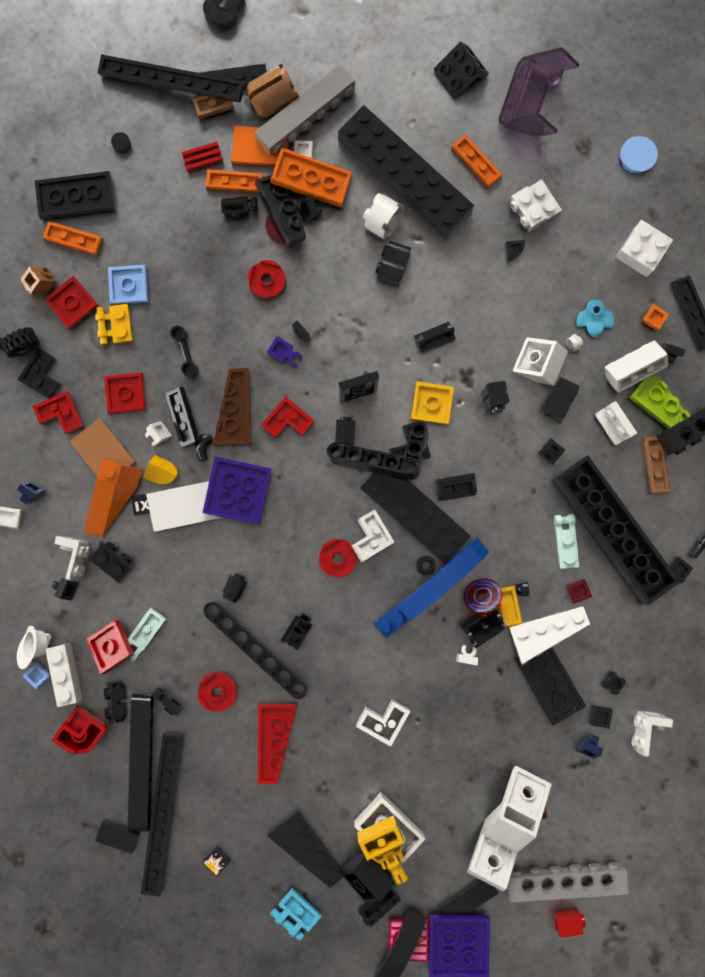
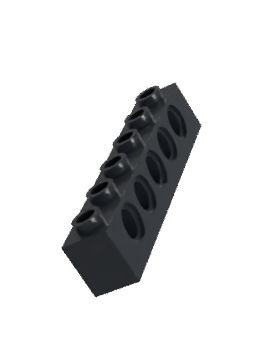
(671, 439)

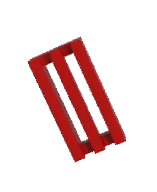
(199, 150)

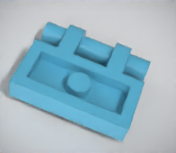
(300, 910)

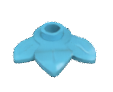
(595, 321)

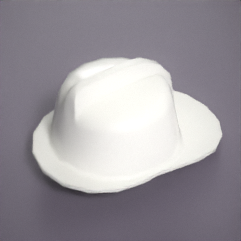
(32, 646)

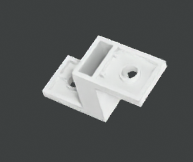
(509, 828)

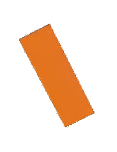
(476, 161)
(232, 181)
(72, 238)

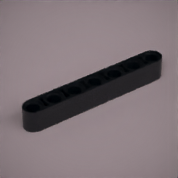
(246, 646)
(140, 762)

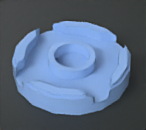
(638, 154)

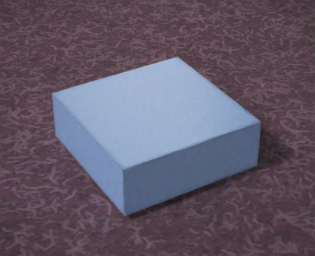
(36, 675)

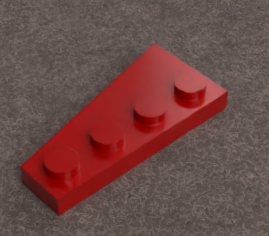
(273, 735)

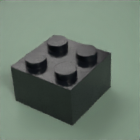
(367, 878)

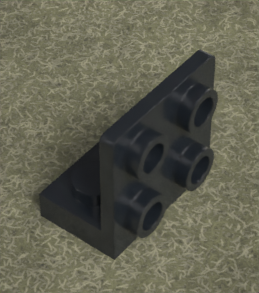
(460, 69)

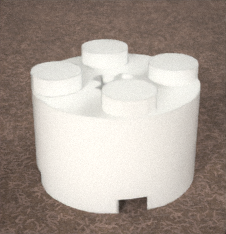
(383, 216)

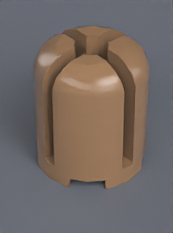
(271, 91)

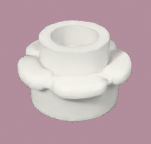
(574, 343)

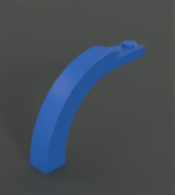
(432, 588)

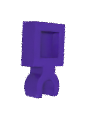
(282, 350)

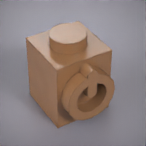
(38, 280)

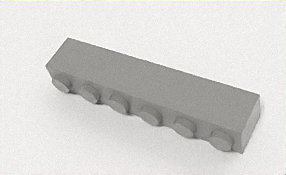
(305, 110)

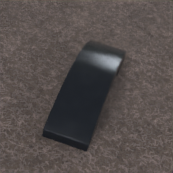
(403, 946)

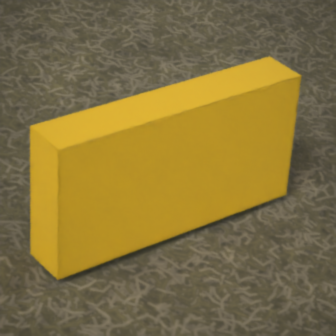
(510, 608)

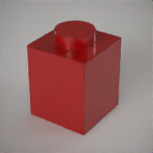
(569, 922)

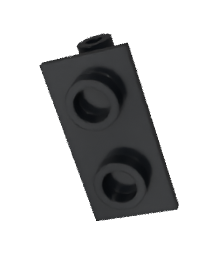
(435, 337)
(114, 710)
(374, 911)

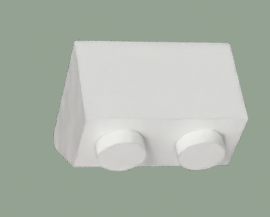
(540, 360)

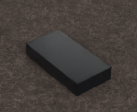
(117, 837)

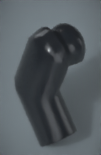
(201, 445)

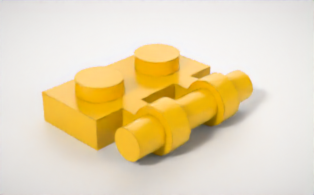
(120, 324)

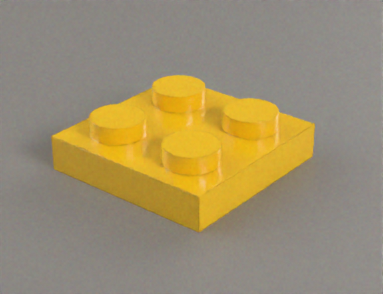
(432, 403)

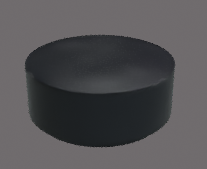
(121, 142)

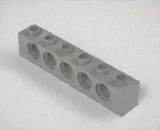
(616, 884)

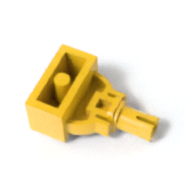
(384, 843)

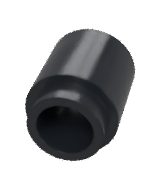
(234, 587)

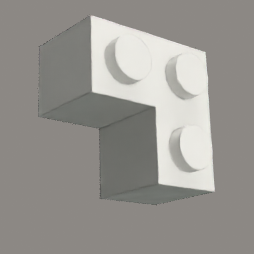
(384, 727)

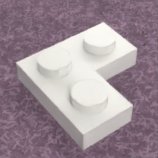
(376, 539)

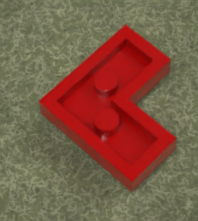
(61, 408)
(286, 414)

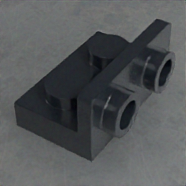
(111, 561)

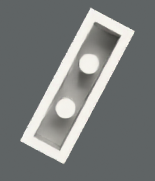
(636, 366)
(64, 674)

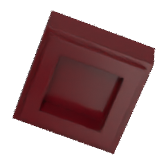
(579, 591)

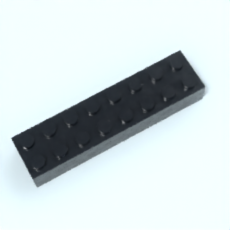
(405, 172)
(616, 530)

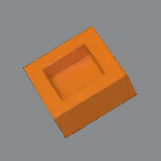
(655, 317)

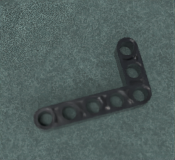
(385, 458)

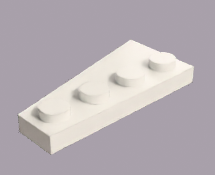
(542, 634)

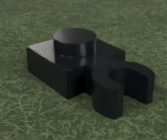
(171, 705)

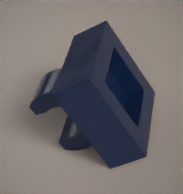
(30, 491)
(590, 747)

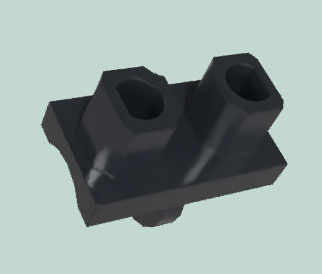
(297, 631)

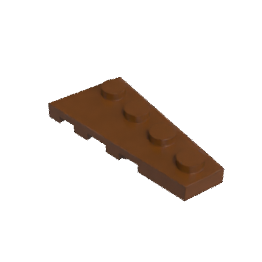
(234, 416)

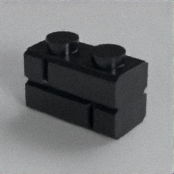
(495, 397)

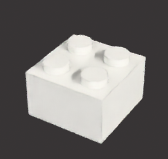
(644, 248)

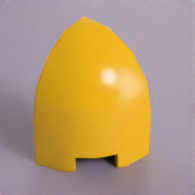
(160, 471)

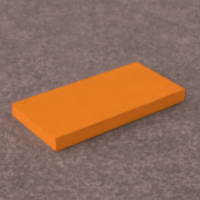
(311, 177)

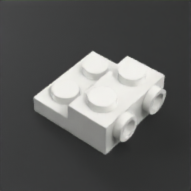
(534, 205)

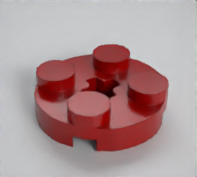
(261, 270)
(334, 568)
(228, 692)

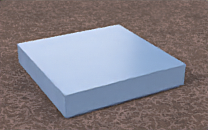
(128, 285)

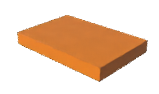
(247, 149)

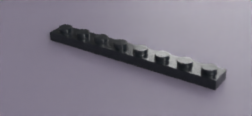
(171, 78)
(161, 814)

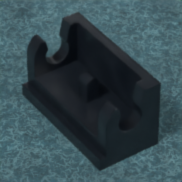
(561, 399)
(456, 487)
(482, 628)

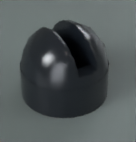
(522, 588)

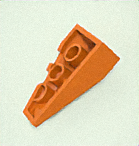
(112, 491)

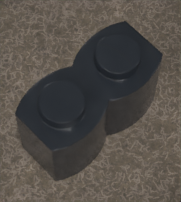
(394, 263)

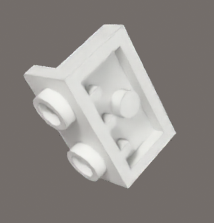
(615, 423)

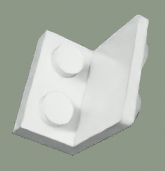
(80, 552)
(643, 722)

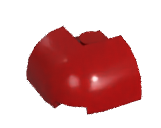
(80, 732)

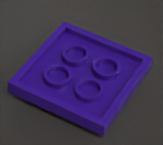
(236, 490)
(459, 945)

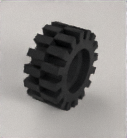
(20, 342)

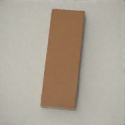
(655, 466)

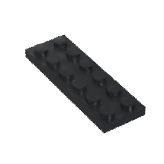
(416, 514)

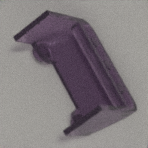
(528, 90)

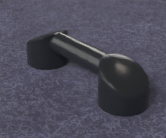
(180, 335)

